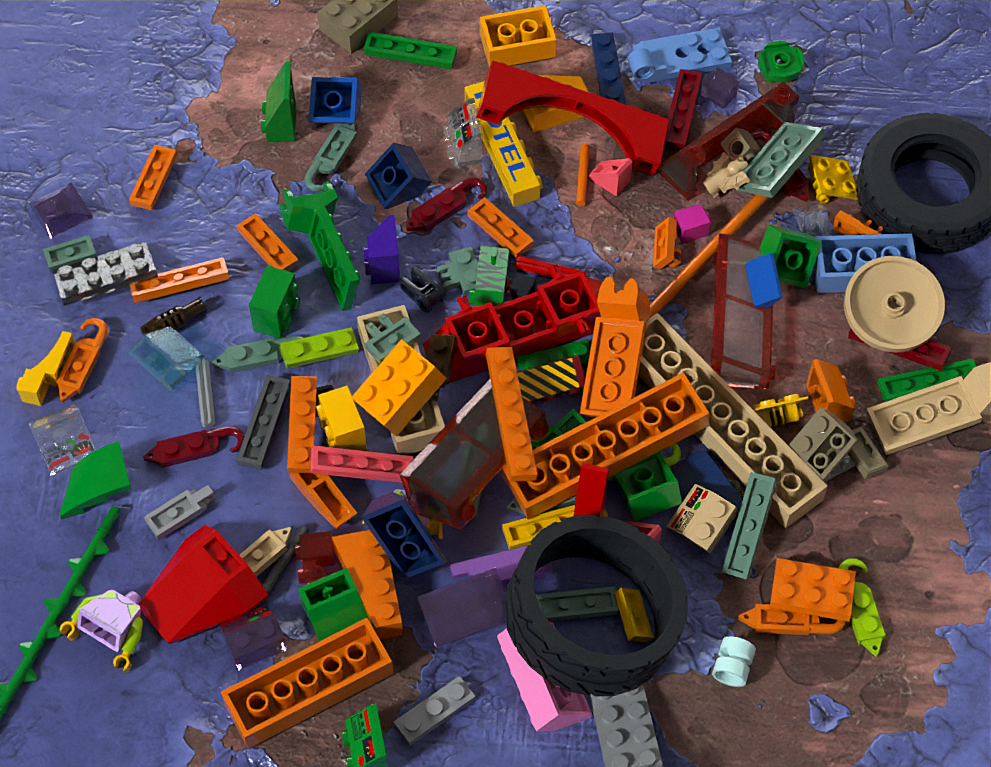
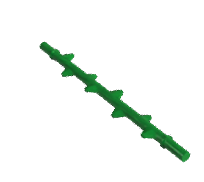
(56, 607)

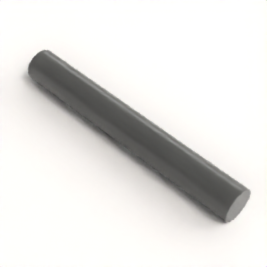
(283, 560)

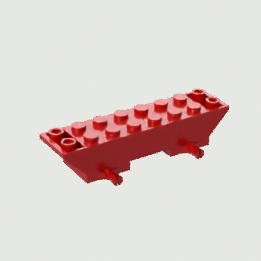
(529, 324)

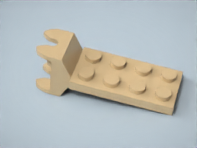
(933, 411)

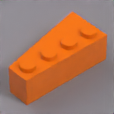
(373, 579)

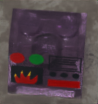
(253, 637)

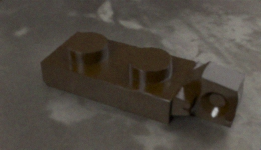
(441, 355)

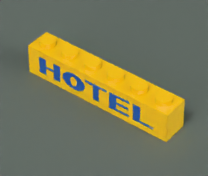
(508, 155)

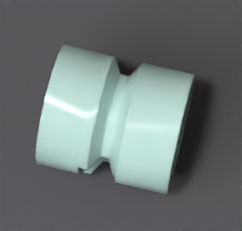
(733, 662)

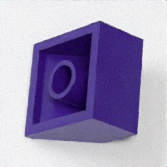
(382, 253)

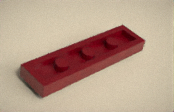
(682, 108)
(929, 354)

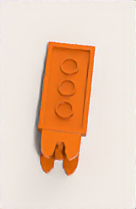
(615, 347)

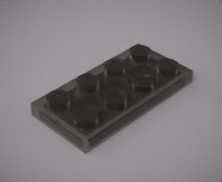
(104, 273)

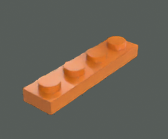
(181, 280)
(301, 423)

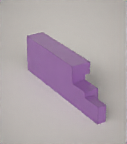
(504, 562)

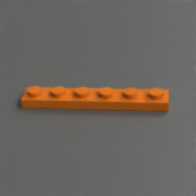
(511, 414)

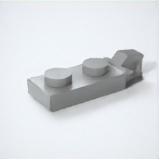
(178, 511)

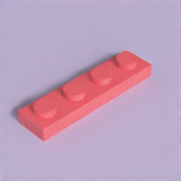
(358, 463)

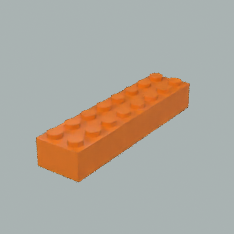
(612, 442)

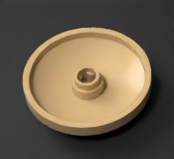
(894, 304)

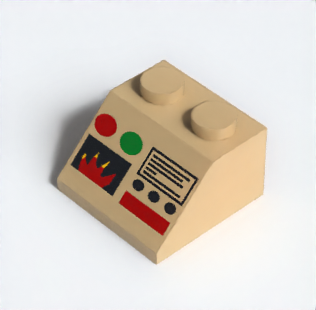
(703, 518)

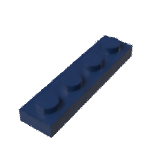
(607, 67)

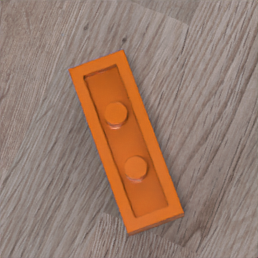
(153, 177)
(500, 227)
(267, 244)

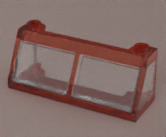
(740, 330)

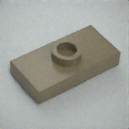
(866, 455)

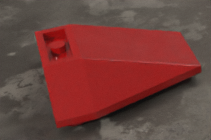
(201, 588)

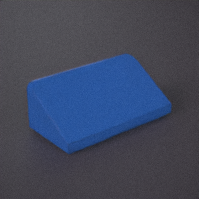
(764, 281)

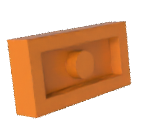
(848, 225)
(664, 244)

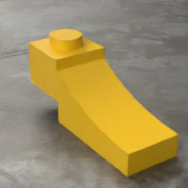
(36, 381)

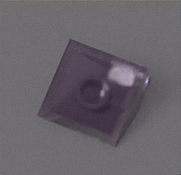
(60, 210)

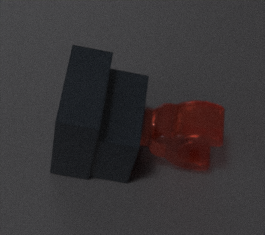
(521, 286)

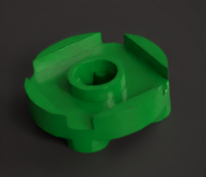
(778, 72)

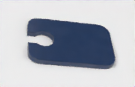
(702, 471)

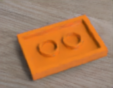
(813, 589)

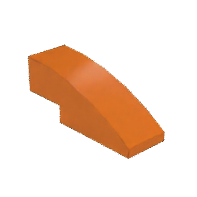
(325, 497)

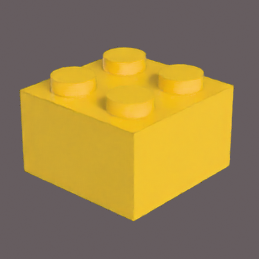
(341, 420)

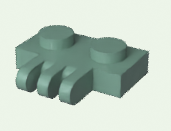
(460, 271)

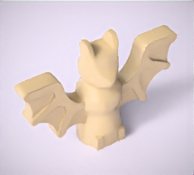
(726, 175)

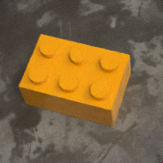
(518, 36)
(399, 387)

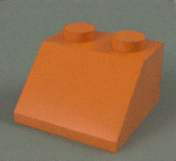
(829, 390)

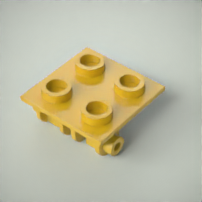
(831, 178)
(785, 408)

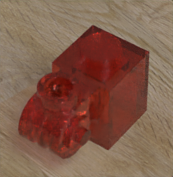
(315, 552)

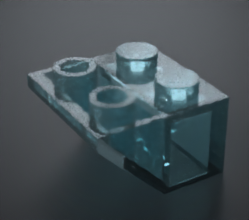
(166, 356)

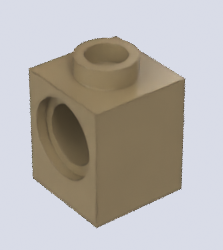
(734, 143)

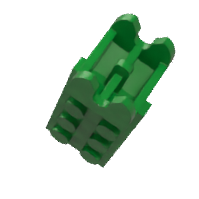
(315, 216)

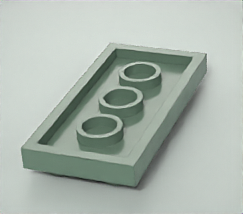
(780, 158)

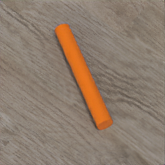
(582, 175)

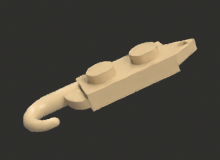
(266, 549)

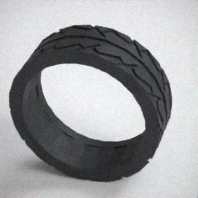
(630, 553)

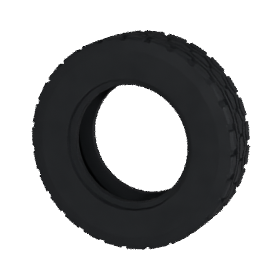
(936, 139)

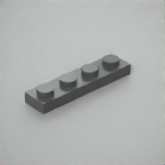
(263, 422)

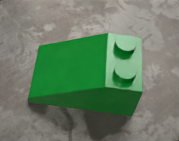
(280, 108)

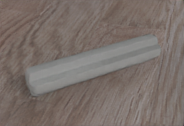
(205, 394)

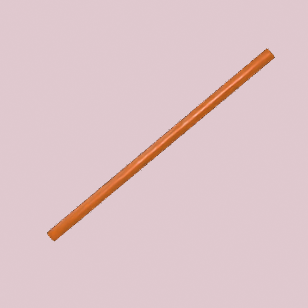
(706, 253)

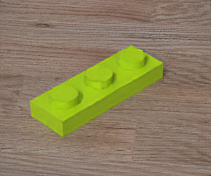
(319, 348)

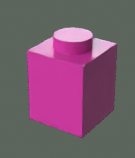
(692, 223)

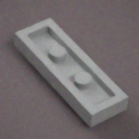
(434, 710)

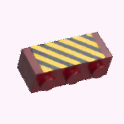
(551, 378)

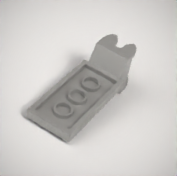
(626, 730)

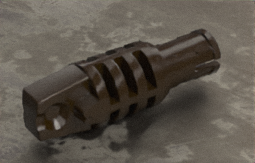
(175, 317)

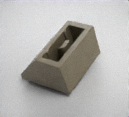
(823, 442)

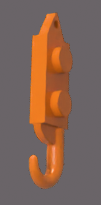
(81, 361)
(786, 622)

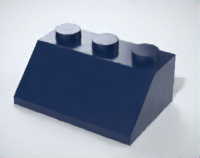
(402, 535)

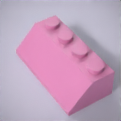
(546, 703)

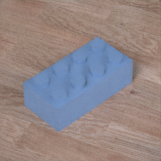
(845, 254)

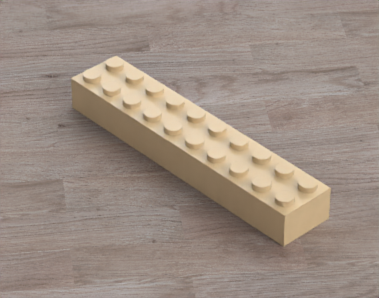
(734, 429)

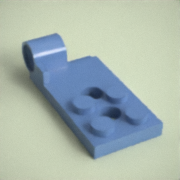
(658, 61)

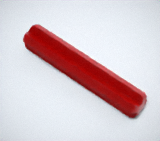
(541, 267)

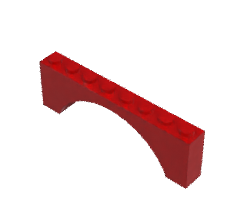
(635, 130)

